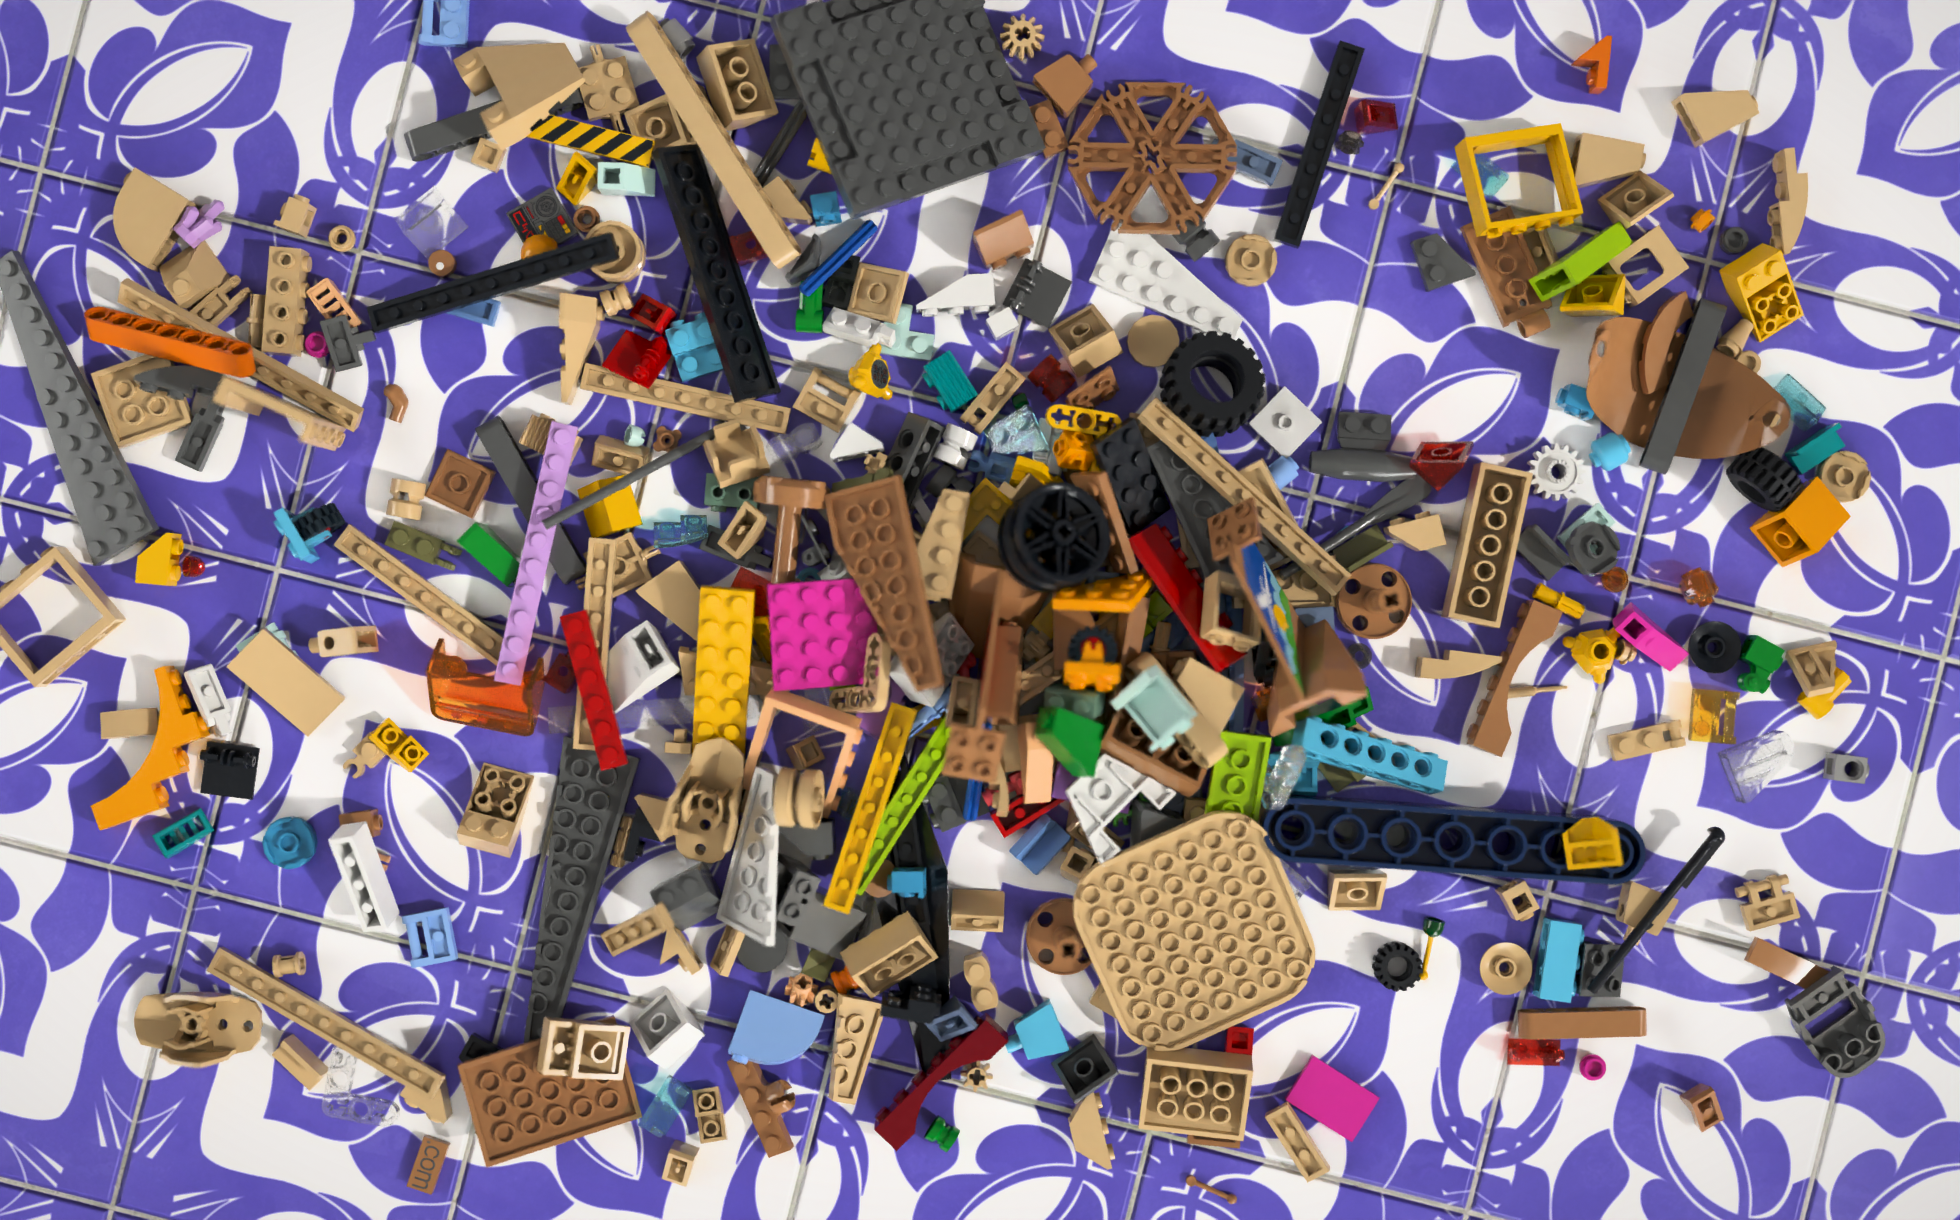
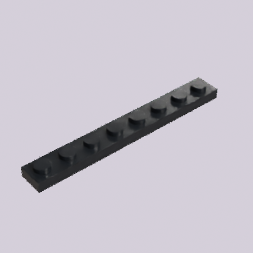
(1318, 144)

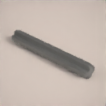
(780, 143)

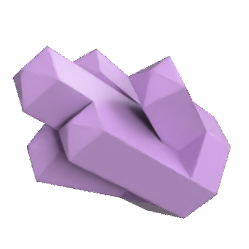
(199, 224)

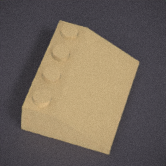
(1196, 1092)

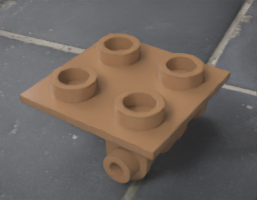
(1094, 391)

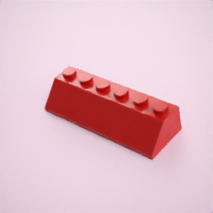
(1182, 590)

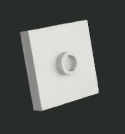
(1284, 423)

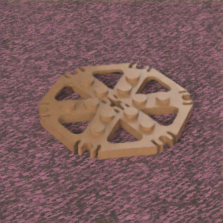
(1165, 137)

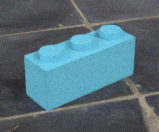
(1558, 959)

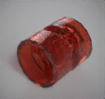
(1051, 378)

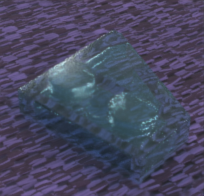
(1017, 434)

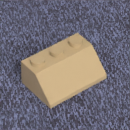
(737, 83)
(888, 955)

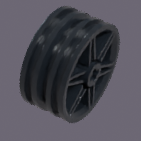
(1053, 537)

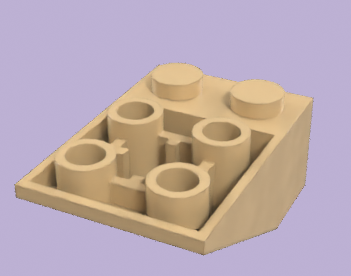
(495, 810)

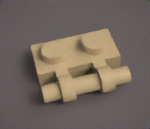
(1770, 910)

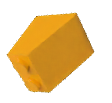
(1801, 524)

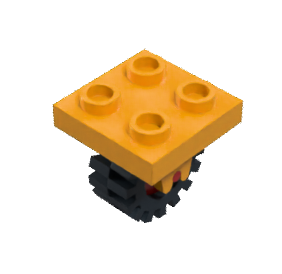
(1092, 661)

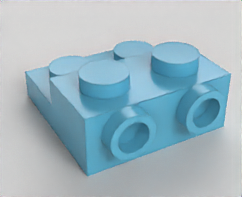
(693, 348)

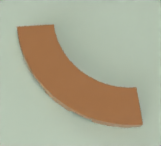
(1658, 339)

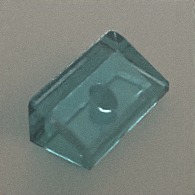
(1490, 174)
(1804, 407)

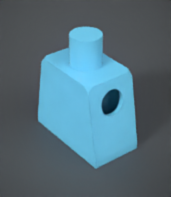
(1038, 1033)

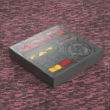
(543, 216)

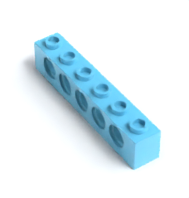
(1431, 769)

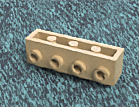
(286, 301)

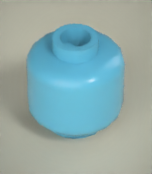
(1609, 451)

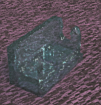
(665, 1106)

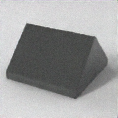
(1085, 1068)

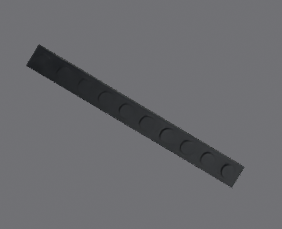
(493, 282)

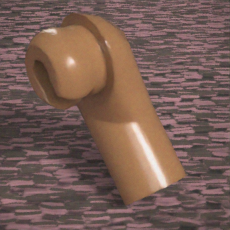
(398, 400)

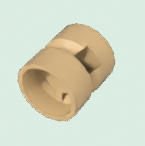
(401, 508)

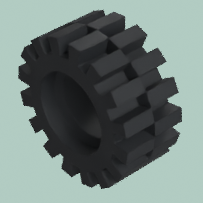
(1410, 975)

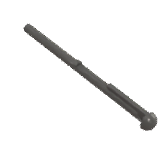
(630, 478)

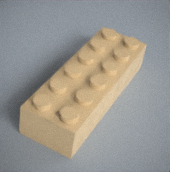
(1487, 545)

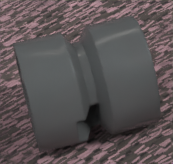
(1197, 239)
(944, 478)

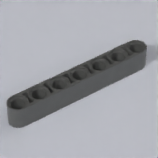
(465, 130)
(1683, 386)
(522, 485)

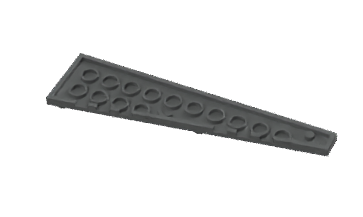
(96, 475)
(580, 848)

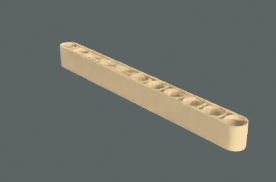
(713, 140)

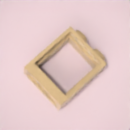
(1230, 585)

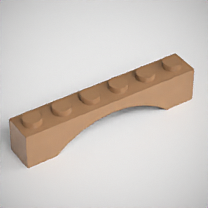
(1492, 729)

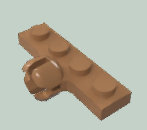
(765, 1105)

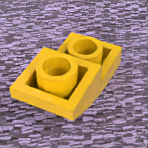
(398, 745)

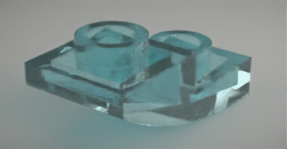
(687, 531)

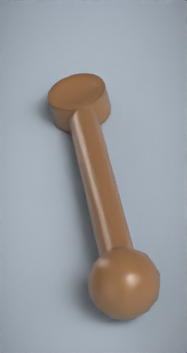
(1191, 1181)

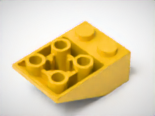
(1762, 290)

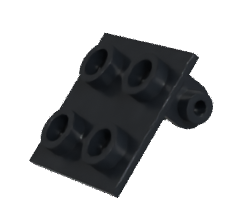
(229, 770)

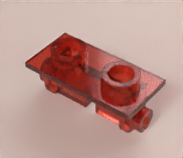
(1534, 1052)

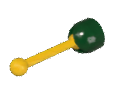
(1433, 928)

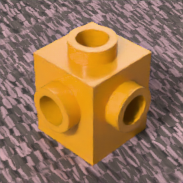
(1074, 450)

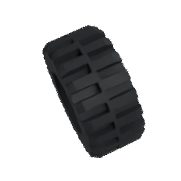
(1229, 358)

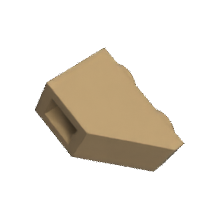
(786, 203)
(1418, 534)
(437, 1109)

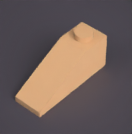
(1035, 764)

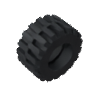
(1764, 479)

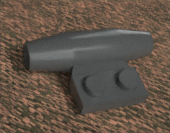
(1362, 451)

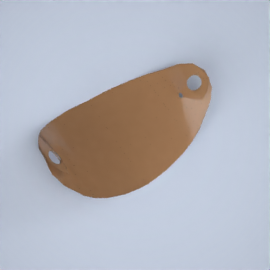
(1720, 412)

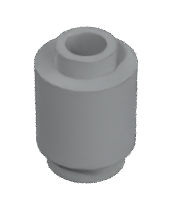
(678, 36)

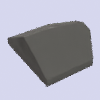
(807, 263)

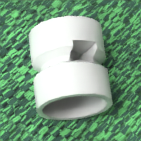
(955, 446)

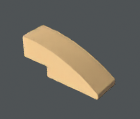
(1454, 664)

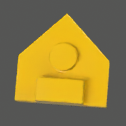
(1036, 468)

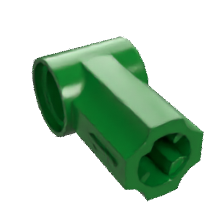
(810, 313)

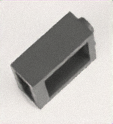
(800, 884)

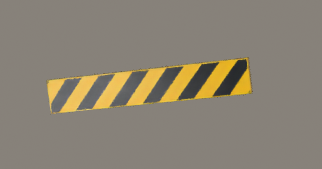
(593, 140)

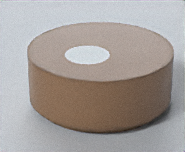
(442, 263)

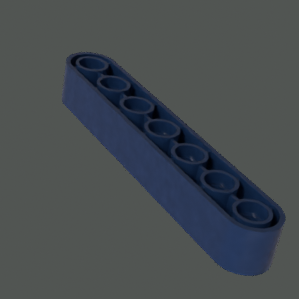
(1421, 846)

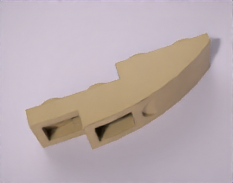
(1792, 191)

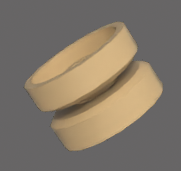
(631, 253)
(799, 798)

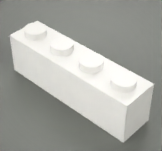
(364, 876)

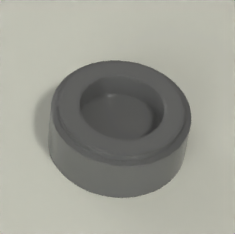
(1733, 240)

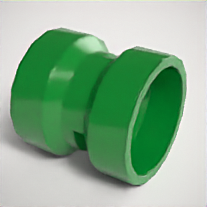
(943, 1134)

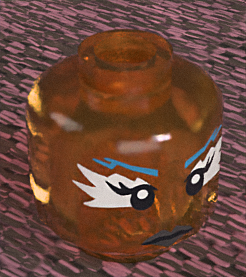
(1698, 587)

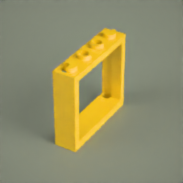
(1561, 169)

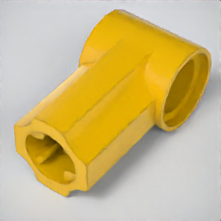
(1820, 705)

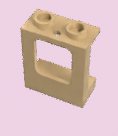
(1664, 253)

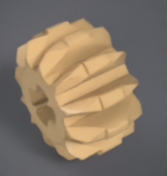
(1017, 29)

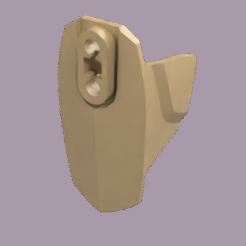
(710, 792)
(191, 1026)

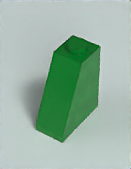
(491, 552)
(1071, 739)

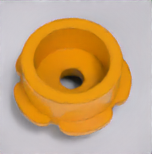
(1702, 220)

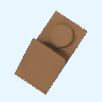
(1703, 1106)

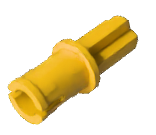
(1558, 601)

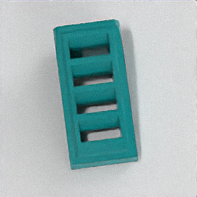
(163, 844)

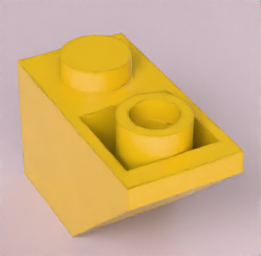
(161, 561)

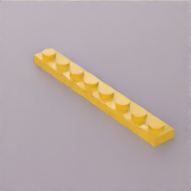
(870, 808)

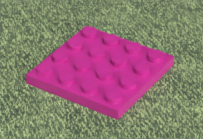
(818, 633)

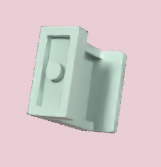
(1156, 707)

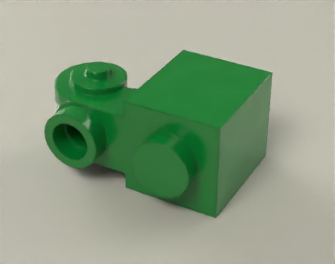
(1762, 659)

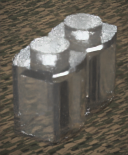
(801, 440)

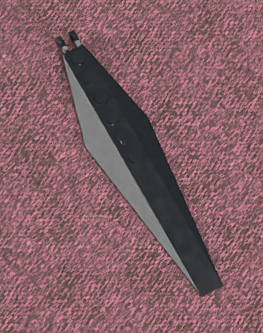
(920, 848)

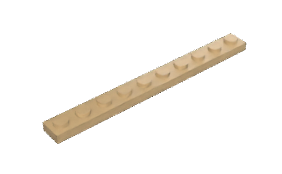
(267, 368)
(1237, 488)
(326, 1023)

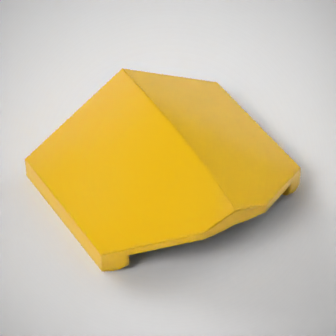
(1592, 844)

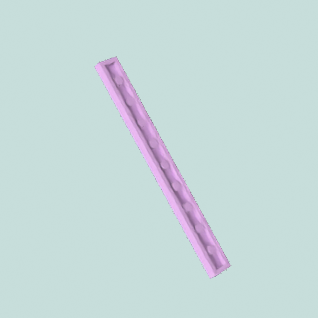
(535, 554)

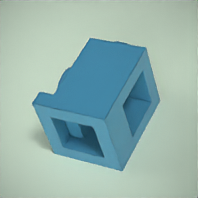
(826, 209)
(1574, 401)
(908, 881)

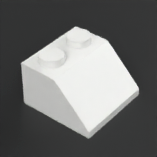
(666, 1029)

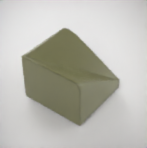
(818, 965)

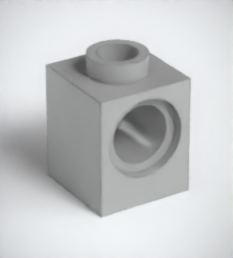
(1835, 768)

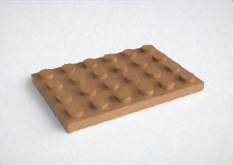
(527, 1111)

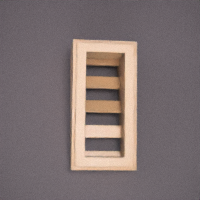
(323, 286)

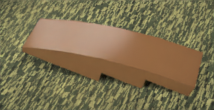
(1783, 963)

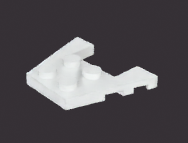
(1105, 795)

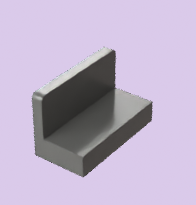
(1541, 552)

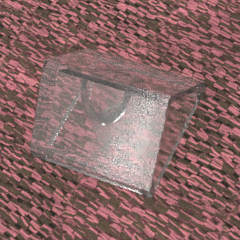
(430, 222)

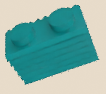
(950, 382)

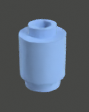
(1283, 471)

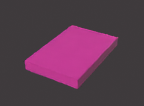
(1332, 1098)

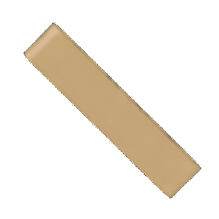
(1199, 740)

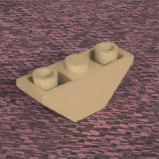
(1089, 1131)

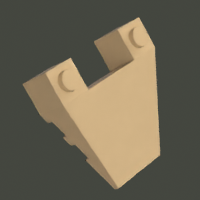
(528, 79)

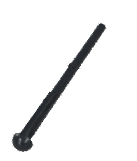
(1683, 878)

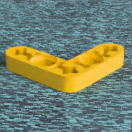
(1062, 424)

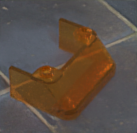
(480, 700)

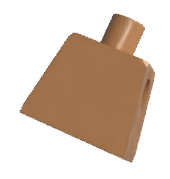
(1066, 82)

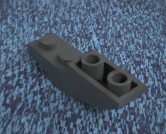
(180, 381)

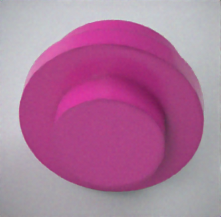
(316, 345)
(1592, 1067)

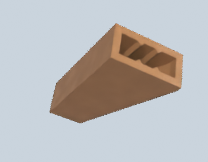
(1065, 625)
(1006, 676)

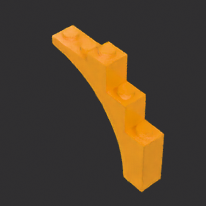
(166, 759)

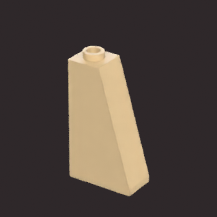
(675, 596)

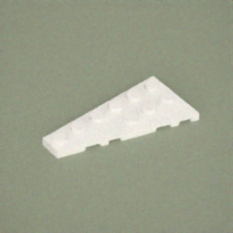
(1150, 276)
(751, 881)

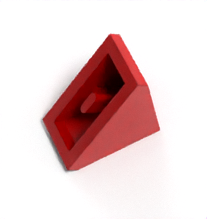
(653, 314)

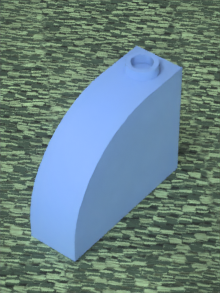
(773, 1031)

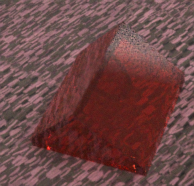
(1440, 461)

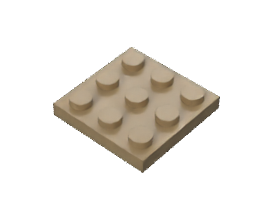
(133, 412)

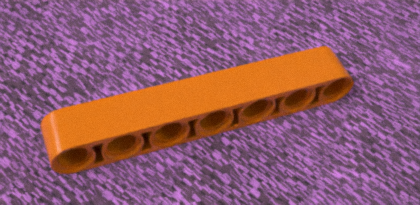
(170, 341)

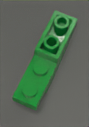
(1330, 712)

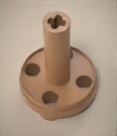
(791, 497)
(1374, 602)
(1059, 936)

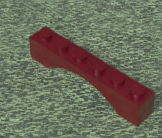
(898, 1121)

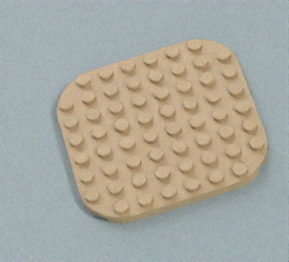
(1193, 930)

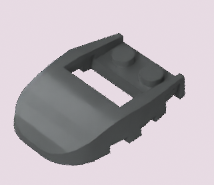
(1850, 1040)

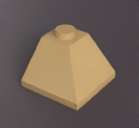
(193, 275)

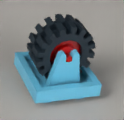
(308, 529)

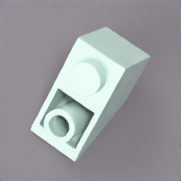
(625, 179)

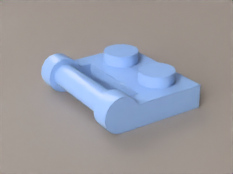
(453, 24)
(438, 937)

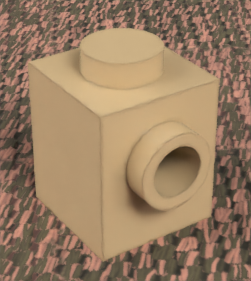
(1077, 864)

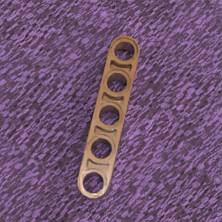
(1582, 1022)

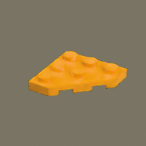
(1110, 594)

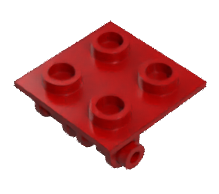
(638, 358)

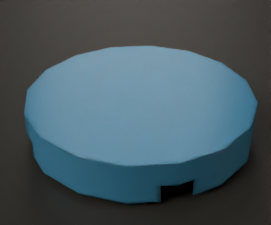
(290, 842)

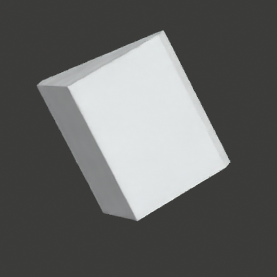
(855, 444)

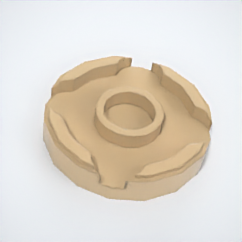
(1250, 260)
(1152, 340)
(1845, 475)

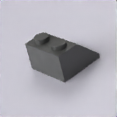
(813, 842)

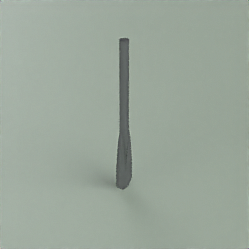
(1394, 502)

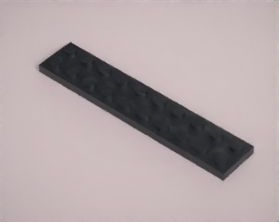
(716, 272)

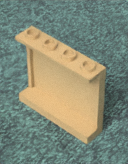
(252, 399)

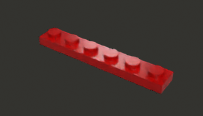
(594, 690)

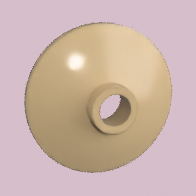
(1517, 972)

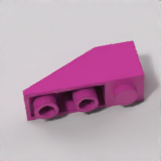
(1649, 637)

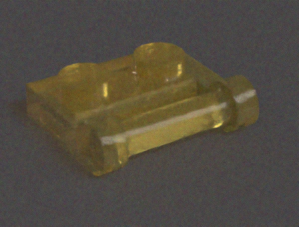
(1706, 715)

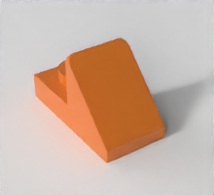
(1598, 60)

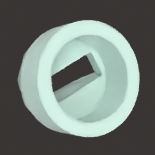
(633, 436)

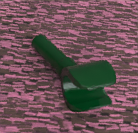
(1019, 401)

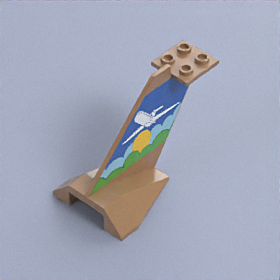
(1308, 660)

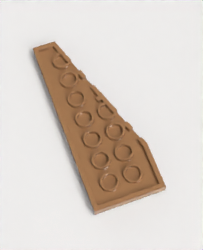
(879, 548)

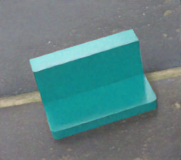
(1815, 448)

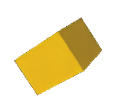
(577, 179)

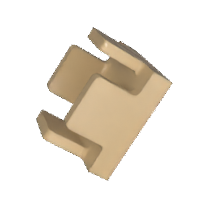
(735, 453)

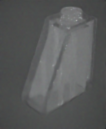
(1756, 763)

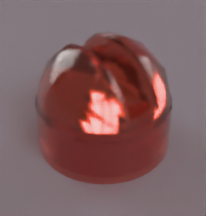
(193, 566)

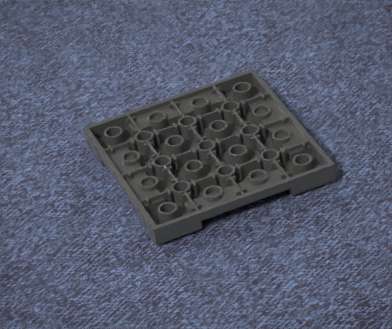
(905, 95)

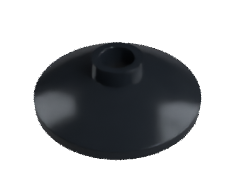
(1726, 649)

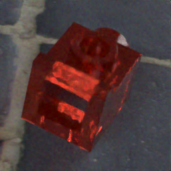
(742, 253)
(555, 679)

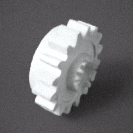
(1568, 469)

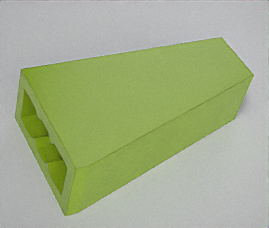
(1581, 262)

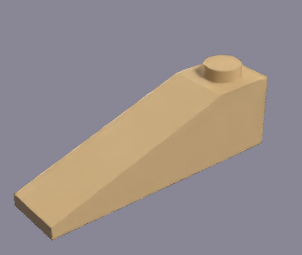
(581, 324)

